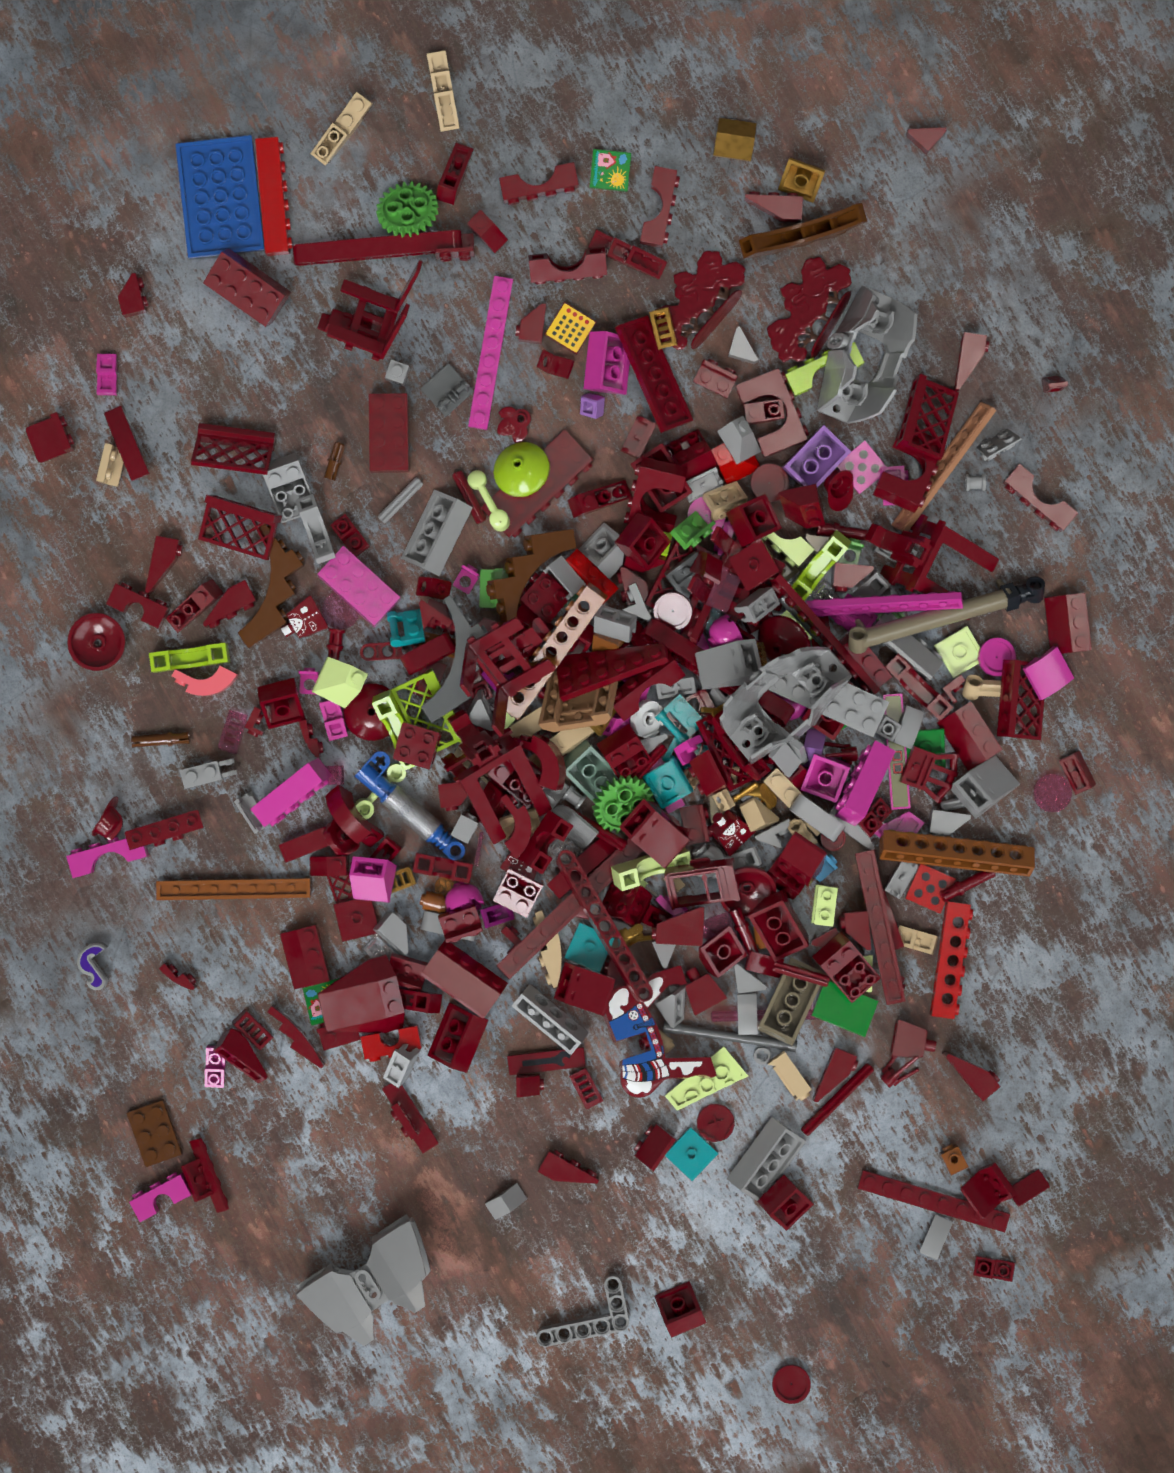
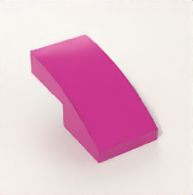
(106, 374)
(333, 720)

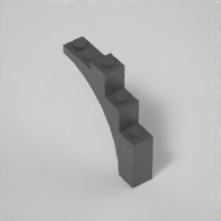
(451, 694)

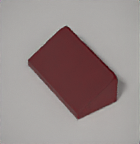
(1077, 772)
(1029, 1187)

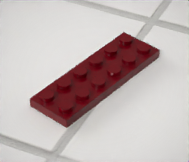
(654, 374)

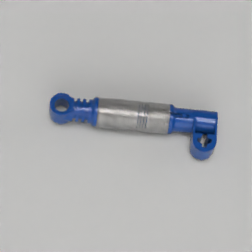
(405, 808)

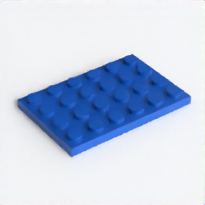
(220, 196)

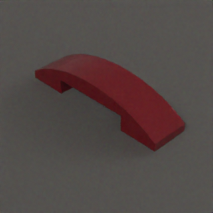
(755, 770)

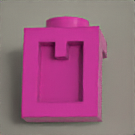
(686, 750)

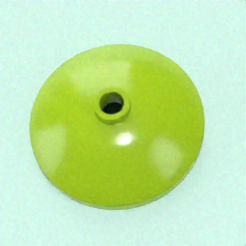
(525, 478)

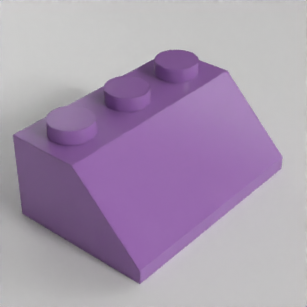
(816, 458)

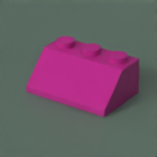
(606, 364)

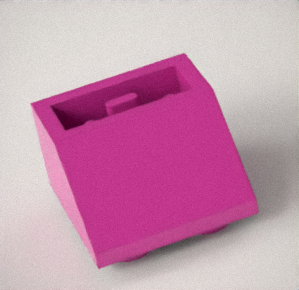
(372, 879)

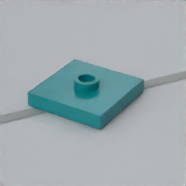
(668, 783)
(587, 948)
(691, 1154)

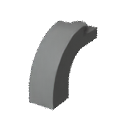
(315, 528)

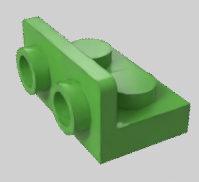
(691, 529)

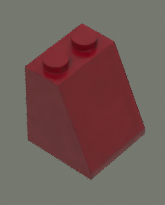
(681, 928)

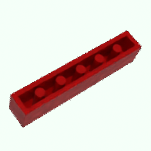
(272, 196)

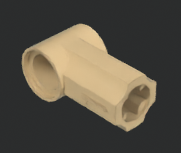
(976, 687)
(800, 827)

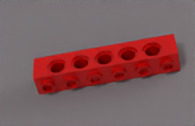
(950, 1009)

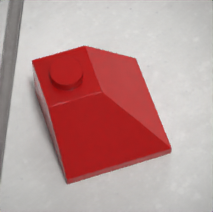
(729, 469)

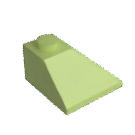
(339, 682)

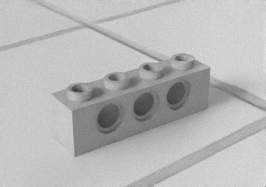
(550, 1019)

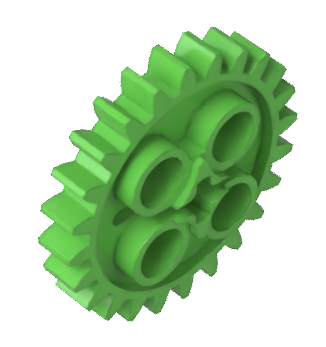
(407, 209)
(622, 803)

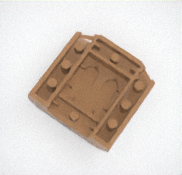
(579, 712)

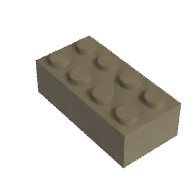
(789, 1006)

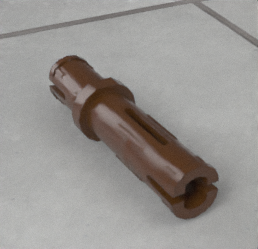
(161, 739)

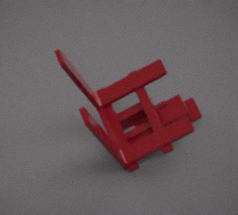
(356, 328)
(903, 543)
(729, 548)
(514, 650)
(472, 744)

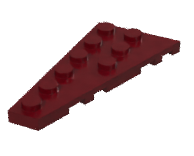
(592, 670)

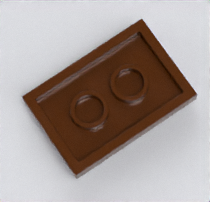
(154, 1133)

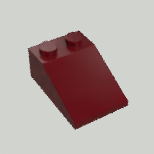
(980, 1081)

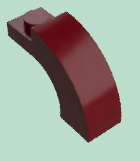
(522, 828)

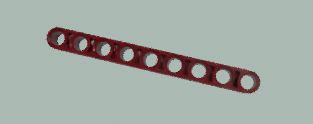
(375, 247)
(684, 653)
(604, 936)

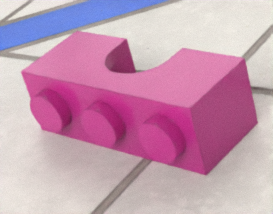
(145, 1203)

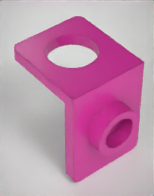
(470, 572)
(308, 673)

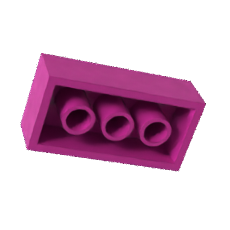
(359, 586)
(864, 783)
(294, 790)

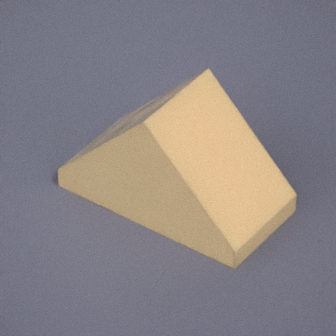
(757, 814)

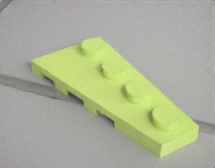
(697, 1087)

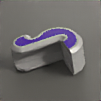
(88, 965)

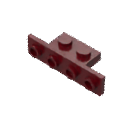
(165, 829)
(410, 1117)
(202, 1177)

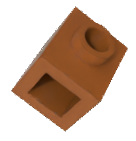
(953, 1159)

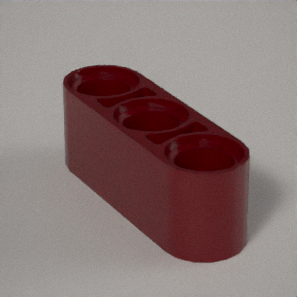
(378, 652)
(428, 653)
(303, 845)

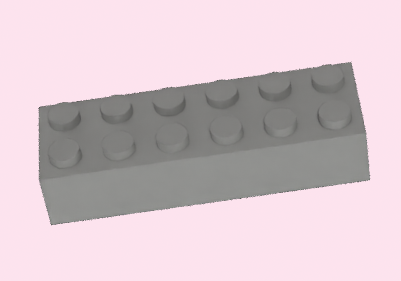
(850, 706)

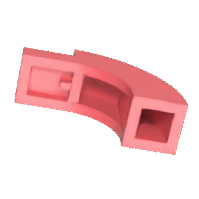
(215, 684)

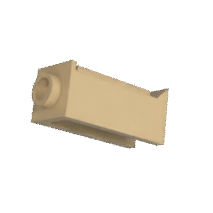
(790, 1076)

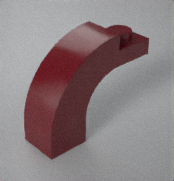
(551, 758)
(346, 815)

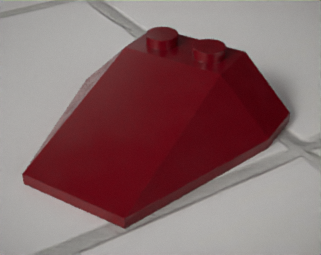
(364, 999)

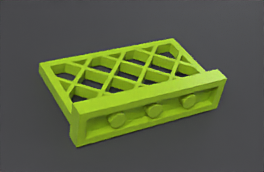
(433, 685)

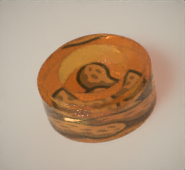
(443, 886)

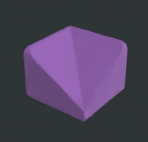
(592, 405)

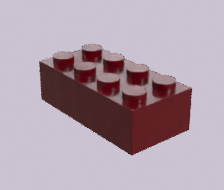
(247, 287)
(389, 433)

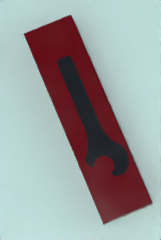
(545, 1061)

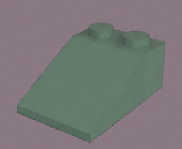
(588, 769)

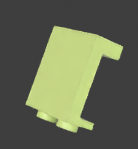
(824, 905)

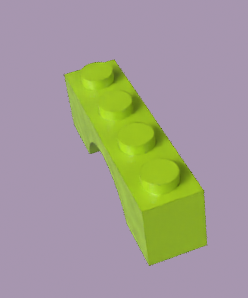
(801, 378)
(820, 564)
(189, 658)
(391, 716)

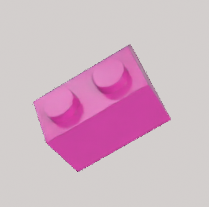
(826, 777)

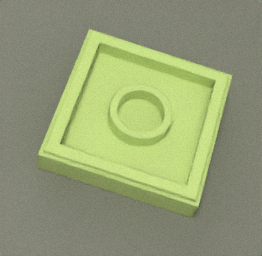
(959, 651)

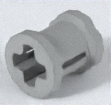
(975, 482)
(573, 797)

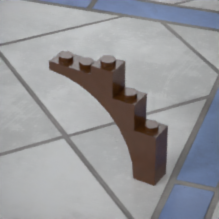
(804, 233)
(519, 569)
(269, 617)

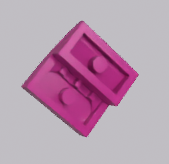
(1048, 673)

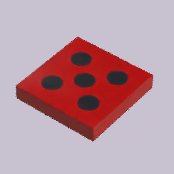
(926, 888)

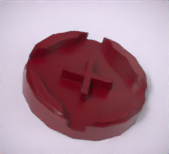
(715, 1122)

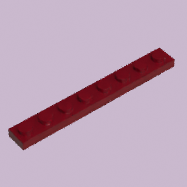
(818, 628)
(880, 927)
(930, 1200)

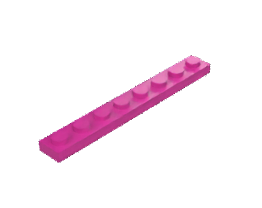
(490, 353)
(887, 604)

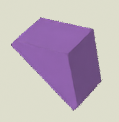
(813, 744)

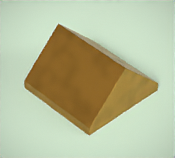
(735, 139)
(801, 179)

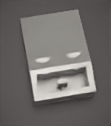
(286, 484)
(728, 664)
(984, 786)

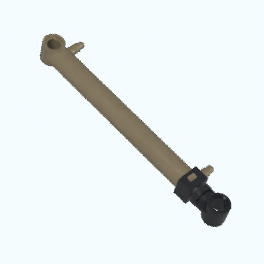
(1007, 597)

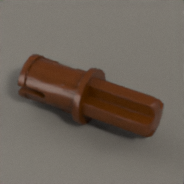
(334, 461)

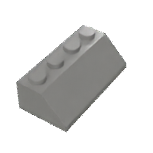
(436, 532)
(914, 652)
(766, 1159)

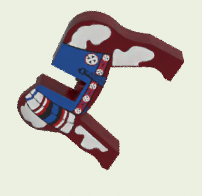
(630, 1018)

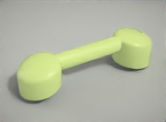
(477, 481)
(394, 773)

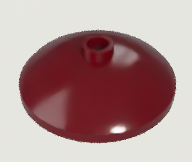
(84, 635)
(782, 636)
(357, 715)
(760, 886)

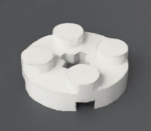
(638, 720)

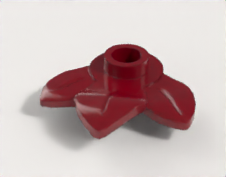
(511, 425)

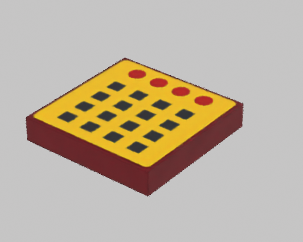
(570, 328)

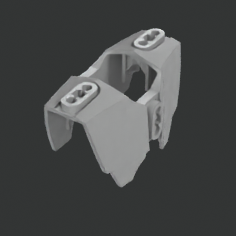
(880, 319)
(745, 717)
(393, 1271)

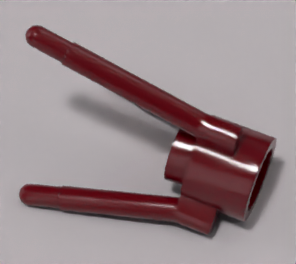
(848, 754)
(892, 1077)

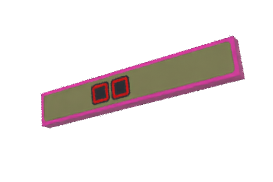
(898, 791)

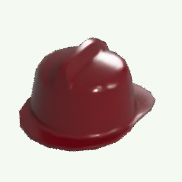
(839, 489)
(110, 821)

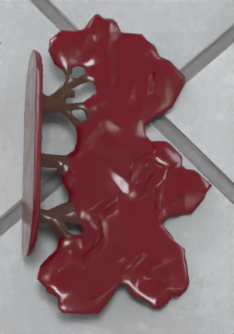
(698, 295)
(807, 304)

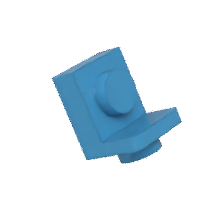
(828, 867)

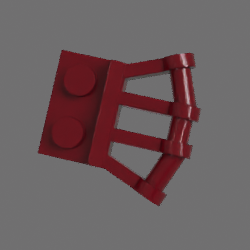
(919, 767)

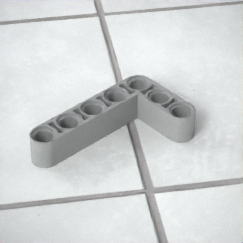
(590, 1322)

